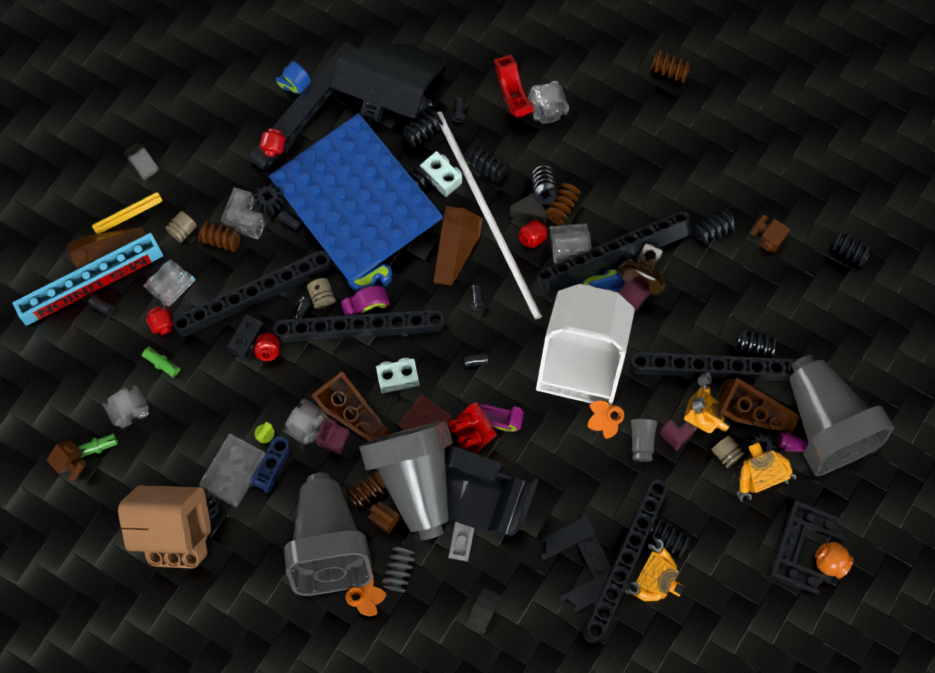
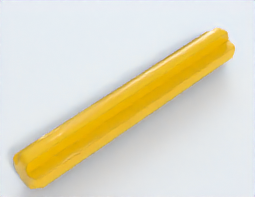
(127, 213)

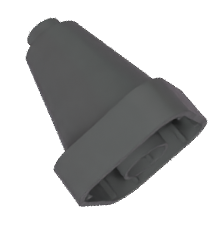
(834, 417)
(414, 474)
(326, 546)

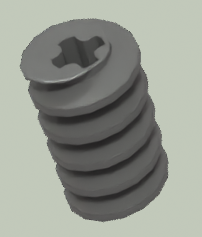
(398, 569)

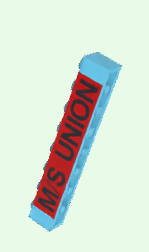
(87, 279)

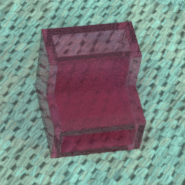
(635, 291)
(332, 436)
(677, 436)

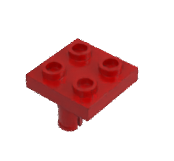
(472, 428)

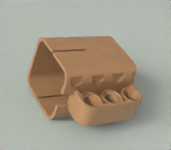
(174, 521)

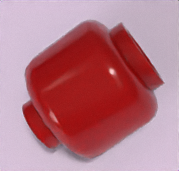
(272, 142)
(533, 234)
(160, 320)
(267, 347)

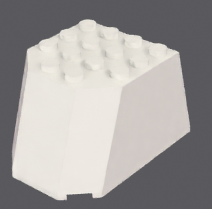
(585, 344)

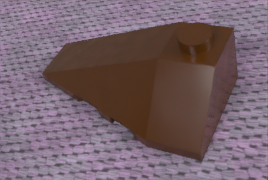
(458, 236)
(93, 247)
(346, 405)
(751, 407)

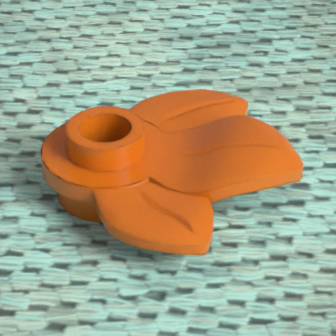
(602, 418)
(368, 598)

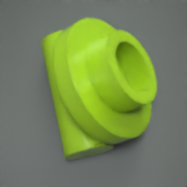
(264, 433)

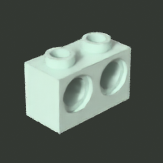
(438, 175)
(398, 380)

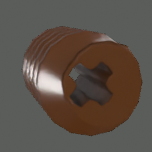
(670, 66)
(558, 208)
(219, 236)
(366, 491)

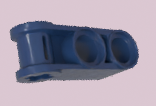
(266, 474)

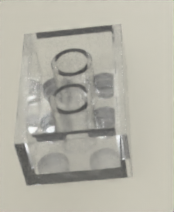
(232, 470)

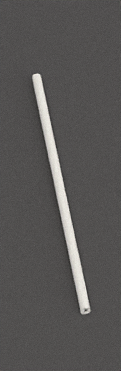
(494, 228)

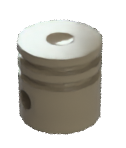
(181, 226)
(322, 295)
(728, 451)

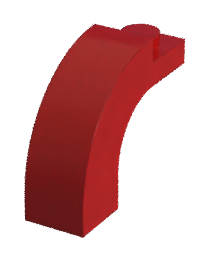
(511, 86)

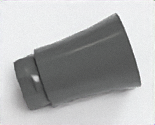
(643, 439)

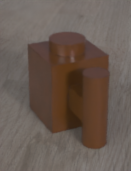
(772, 235)
(65, 458)
(383, 517)

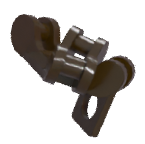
(640, 267)

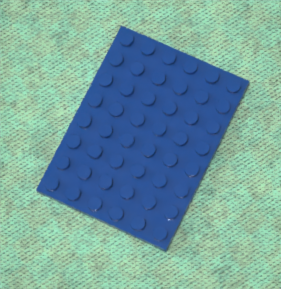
(355, 198)

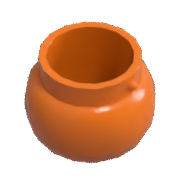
(833, 559)

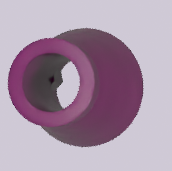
(789, 442)

